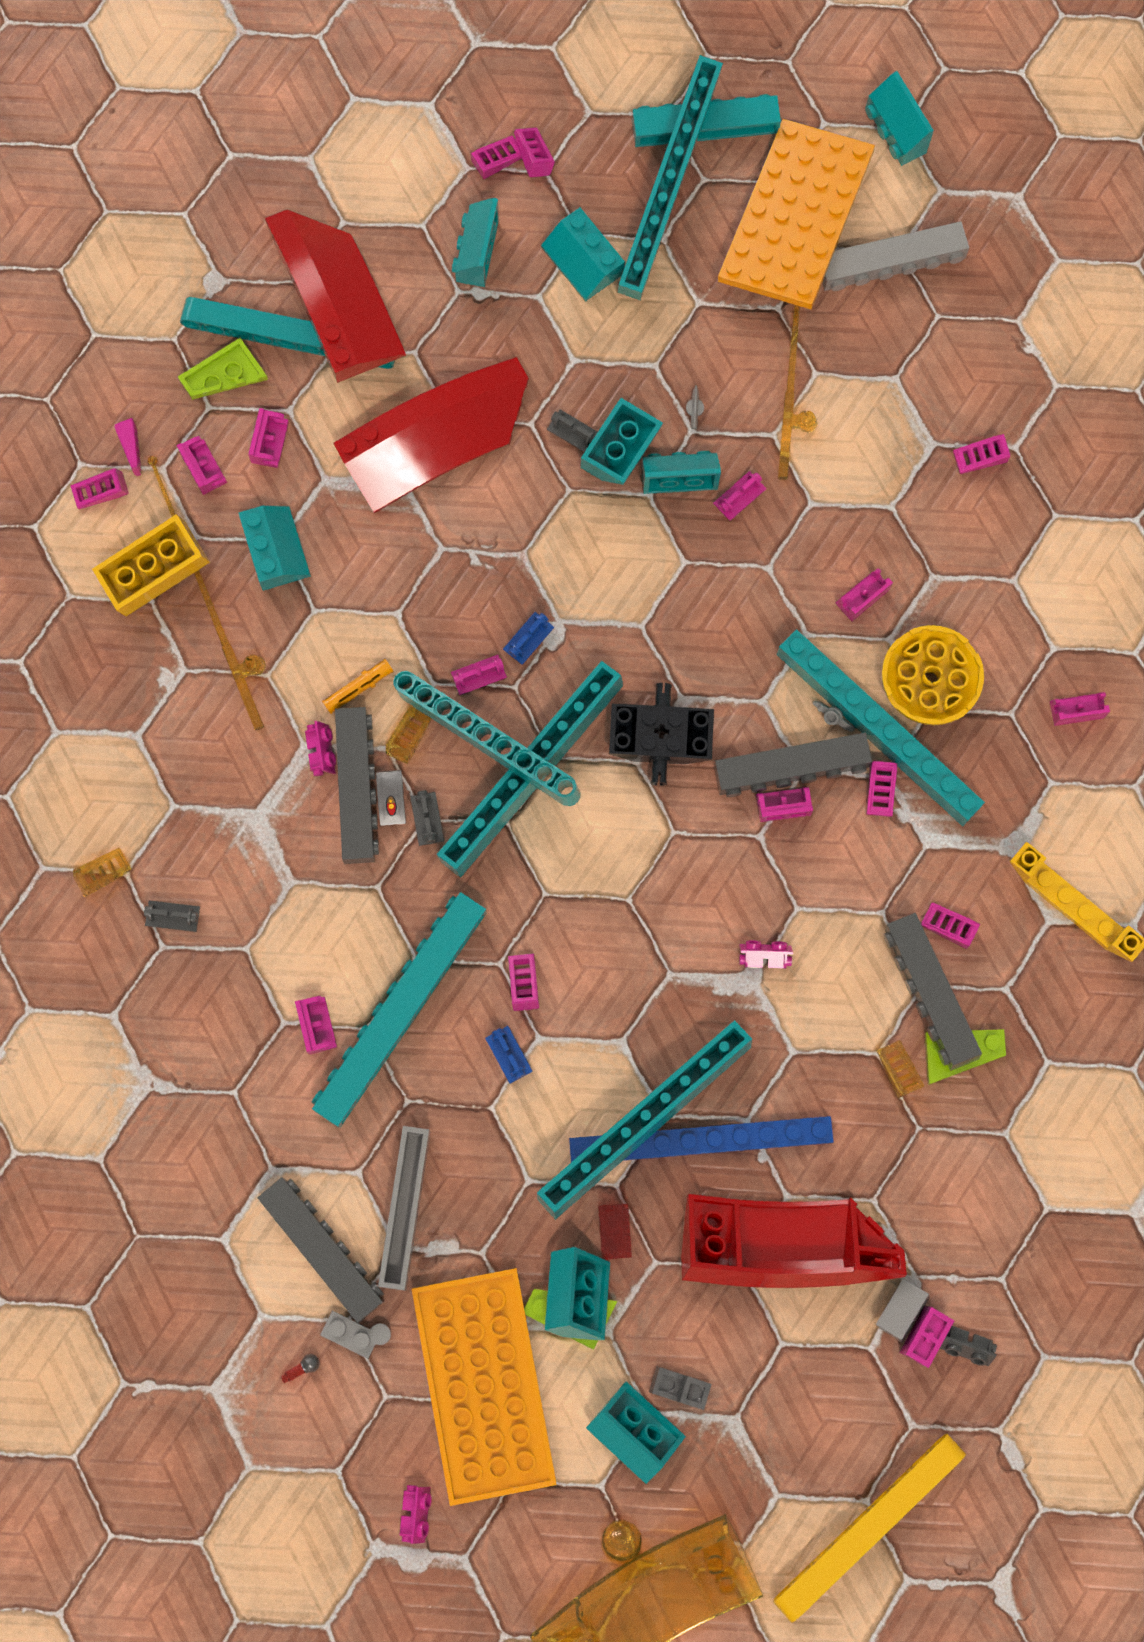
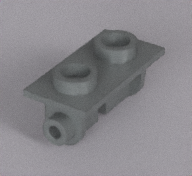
(571, 430)
(427, 818)
(172, 916)
(979, 1351)

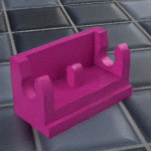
(268, 438)
(201, 464)
(864, 595)
(1079, 709)
(784, 804)
(315, 1024)
(926, 1336)

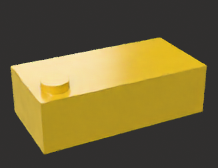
(150, 565)

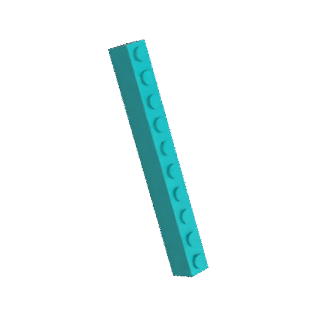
(670, 177)
(880, 728)
(513, 790)
(399, 1010)
(644, 1120)

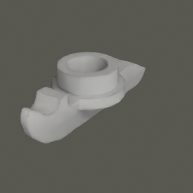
(695, 408)
(833, 716)

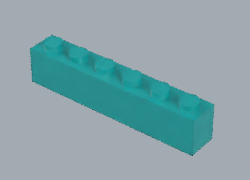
(723, 120)

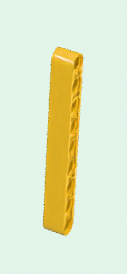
(869, 1528)

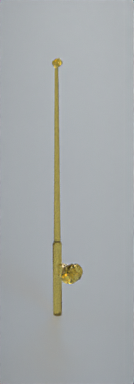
(791, 420)
(252, 664)

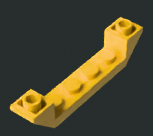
(1075, 906)

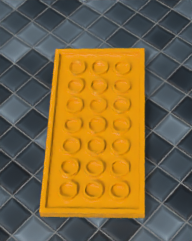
(796, 214)
(483, 1387)

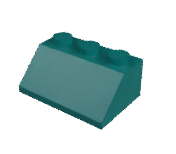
(899, 119)
(476, 243)
(583, 254)
(620, 443)
(680, 472)
(274, 545)
(577, 1294)
(636, 1432)

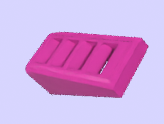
(534, 153)
(493, 167)
(128, 437)
(984, 462)
(112, 493)
(884, 767)
(945, 933)
(527, 1002)

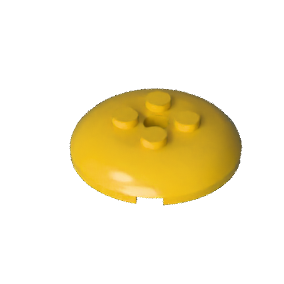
(949, 658)

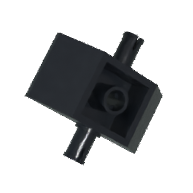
(686, 731)

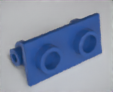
(529, 637)
(508, 1054)

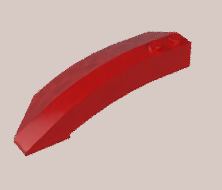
(336, 294)
(434, 432)
(785, 1244)

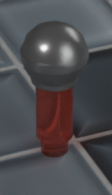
(309, 1364)

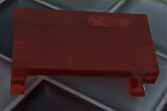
(615, 1231)

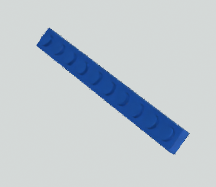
(724, 1138)

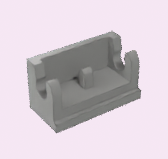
(902, 1310)

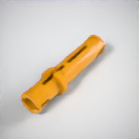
(357, 686)

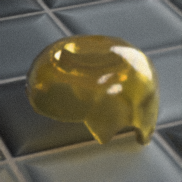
(621, 1542)

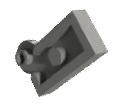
(354, 1335)

